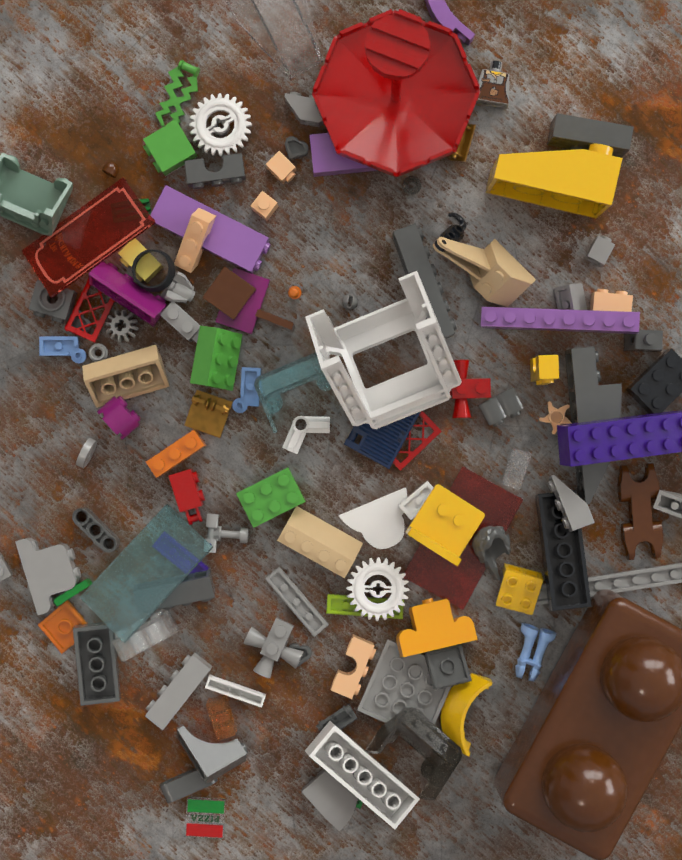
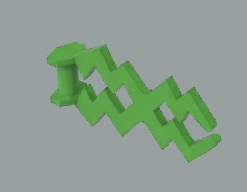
(176, 101)

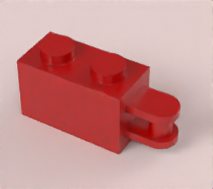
(187, 493)

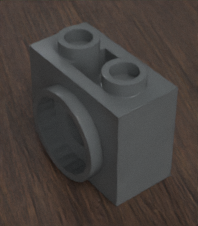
(60, 310)

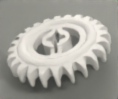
(236, 114)
(396, 589)

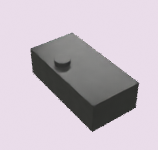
(580, 132)
(96, 664)

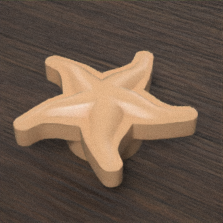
(556, 416)

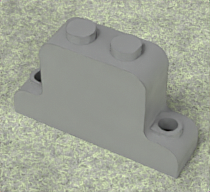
(47, 571)

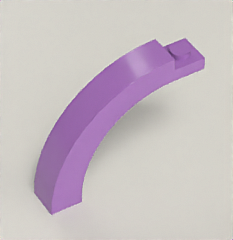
(442, 15)

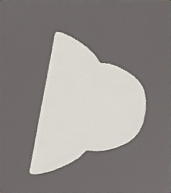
(379, 520)

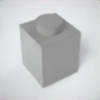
(600, 250)

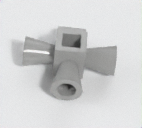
(273, 647)

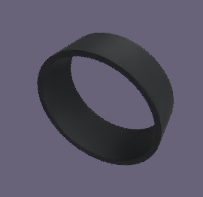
(166, 282)

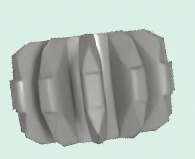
(118, 321)

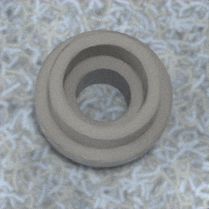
(92, 352)

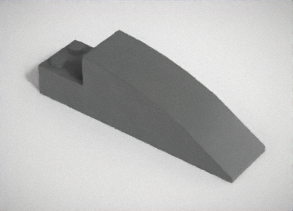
(589, 403)

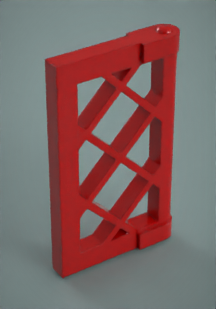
(75, 313)
(425, 441)

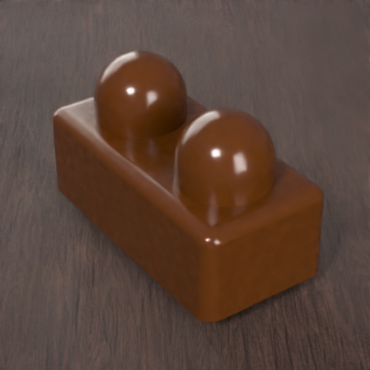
(598, 727)

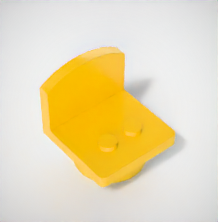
(445, 523)

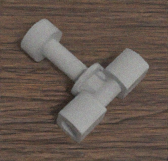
(215, 532)

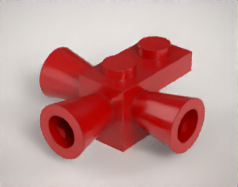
(468, 389)

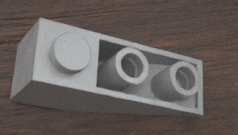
(574, 509)

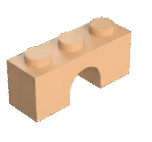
(194, 237)
(348, 682)

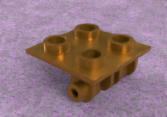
(208, 413)

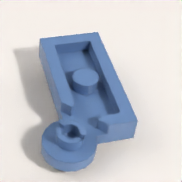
(62, 347)
(248, 393)

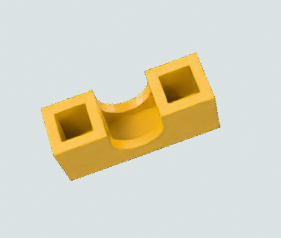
(544, 369)

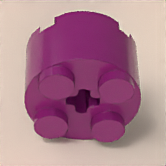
(119, 417)

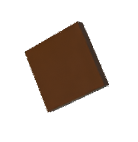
(229, 293)
(275, 320)

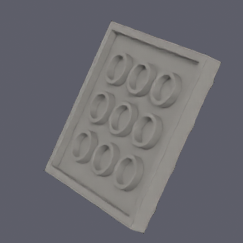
(399, 685)

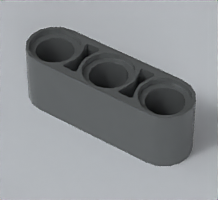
(86, 527)
(183, 785)

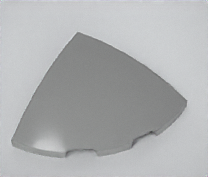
(331, 799)

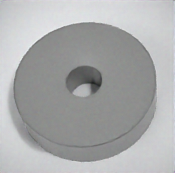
(86, 453)

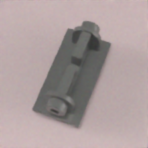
(340, 718)

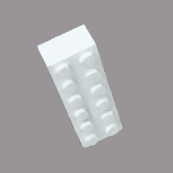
(362, 775)

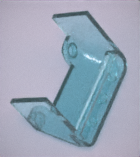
(286, 378)

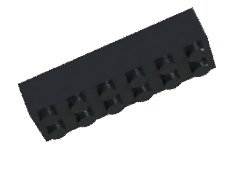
(562, 558)

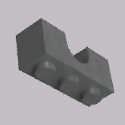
(232, 171)

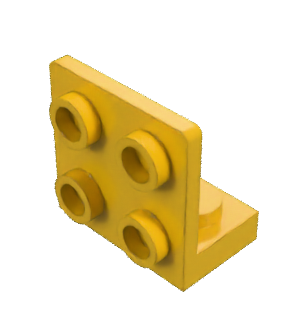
(519, 589)

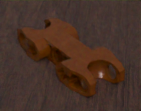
(640, 523)

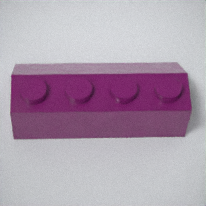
(127, 293)

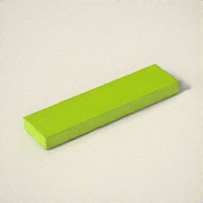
(341, 605)

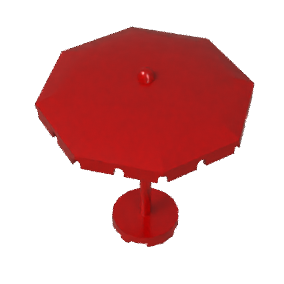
(396, 92)

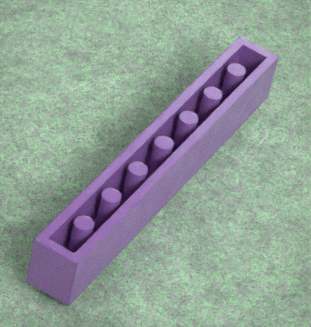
(560, 320)

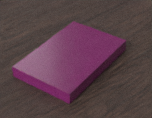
(246, 318)

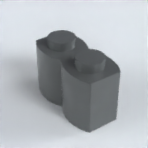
(501, 406)

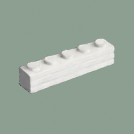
(235, 691)

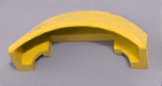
(456, 708)

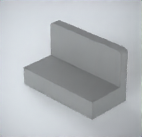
(570, 297)

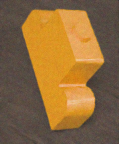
(434, 628)

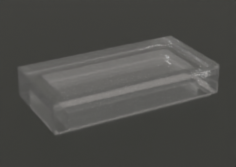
(516, 468)

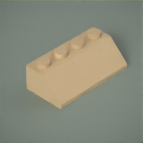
(125, 375)
(320, 542)

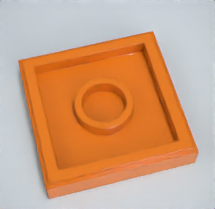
(60, 624)

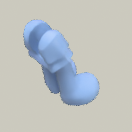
(530, 633)

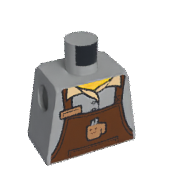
(494, 87)

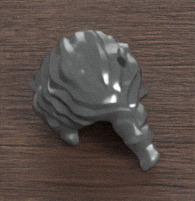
(489, 545)

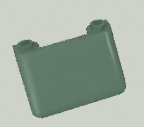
(31, 199)

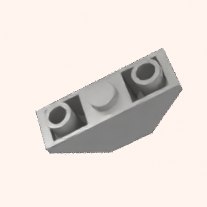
(304, 109)

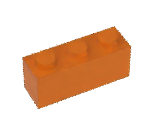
(176, 453)

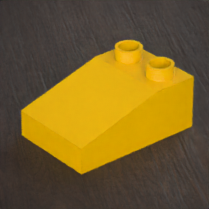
(561, 180)

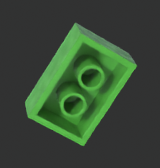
(216, 358)
(271, 497)

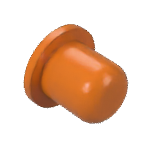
(294, 292)

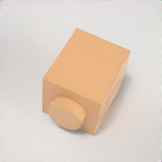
(281, 168)
(264, 206)

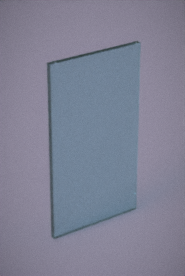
(146, 573)

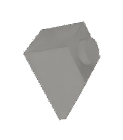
(669, 503)

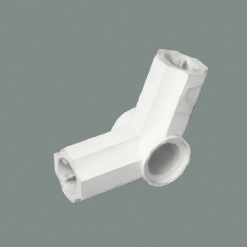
(295, 437)

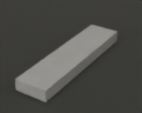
(296, 601)

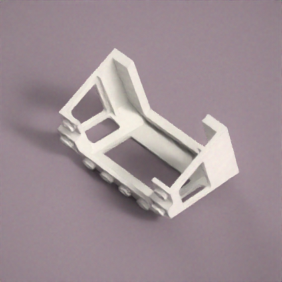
(402, 394)

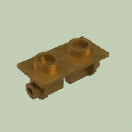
(463, 149)

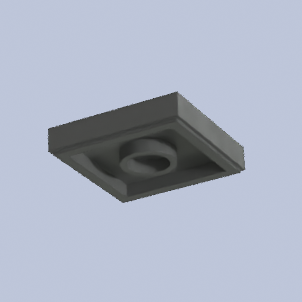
(447, 667)

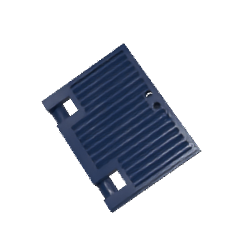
(381, 443)

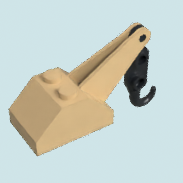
(491, 269)

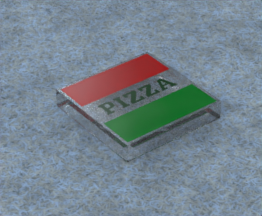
(205, 817)

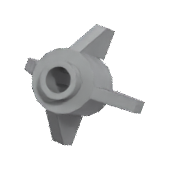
(179, 290)

